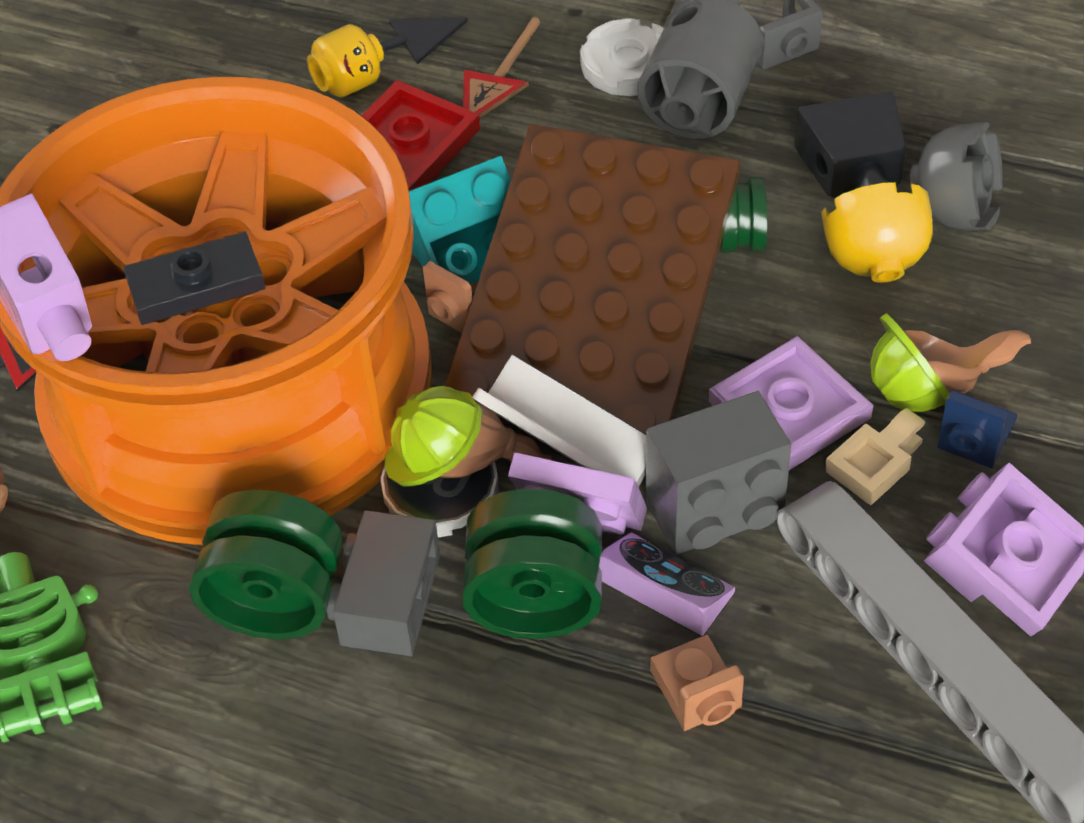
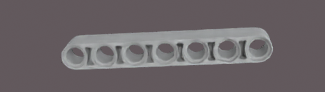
(941, 649)

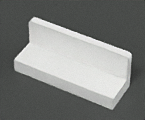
(565, 421)

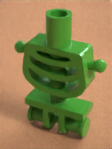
(37, 650)

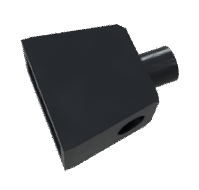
(851, 142)

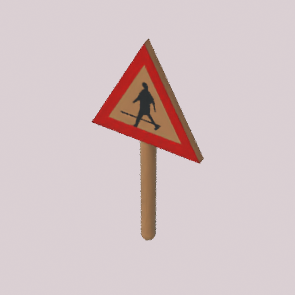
(486, 91)

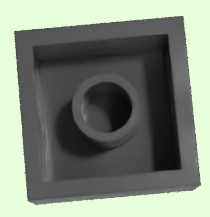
(717, 472)

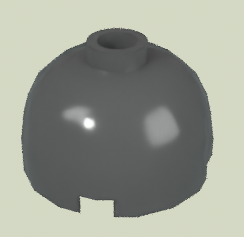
(959, 174)

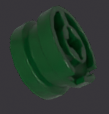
(747, 218)

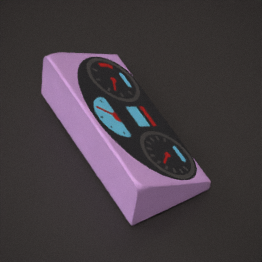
(664, 582)

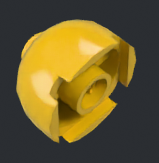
(879, 230)

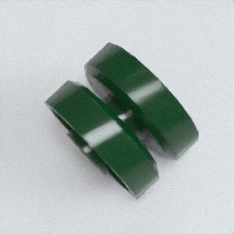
(266, 564)
(532, 564)

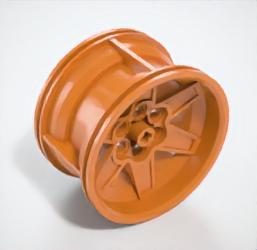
(314, 381)

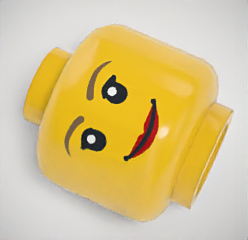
(345, 61)

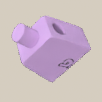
(46, 299)

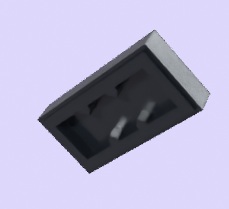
(194, 278)

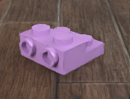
(1010, 548)

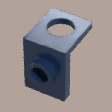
(974, 428)

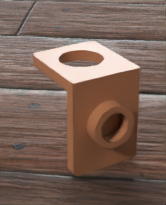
(447, 295)

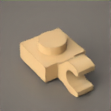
(874, 460)

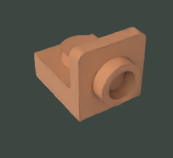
(698, 683)

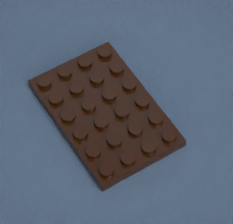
(599, 271)

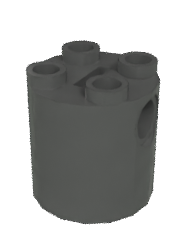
(700, 67)

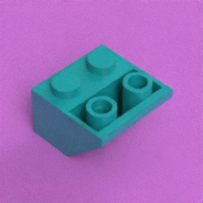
(459, 217)

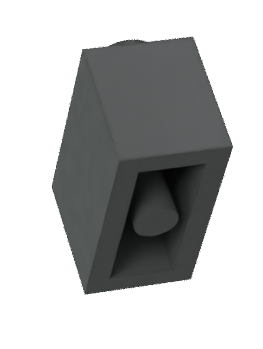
(385, 583)

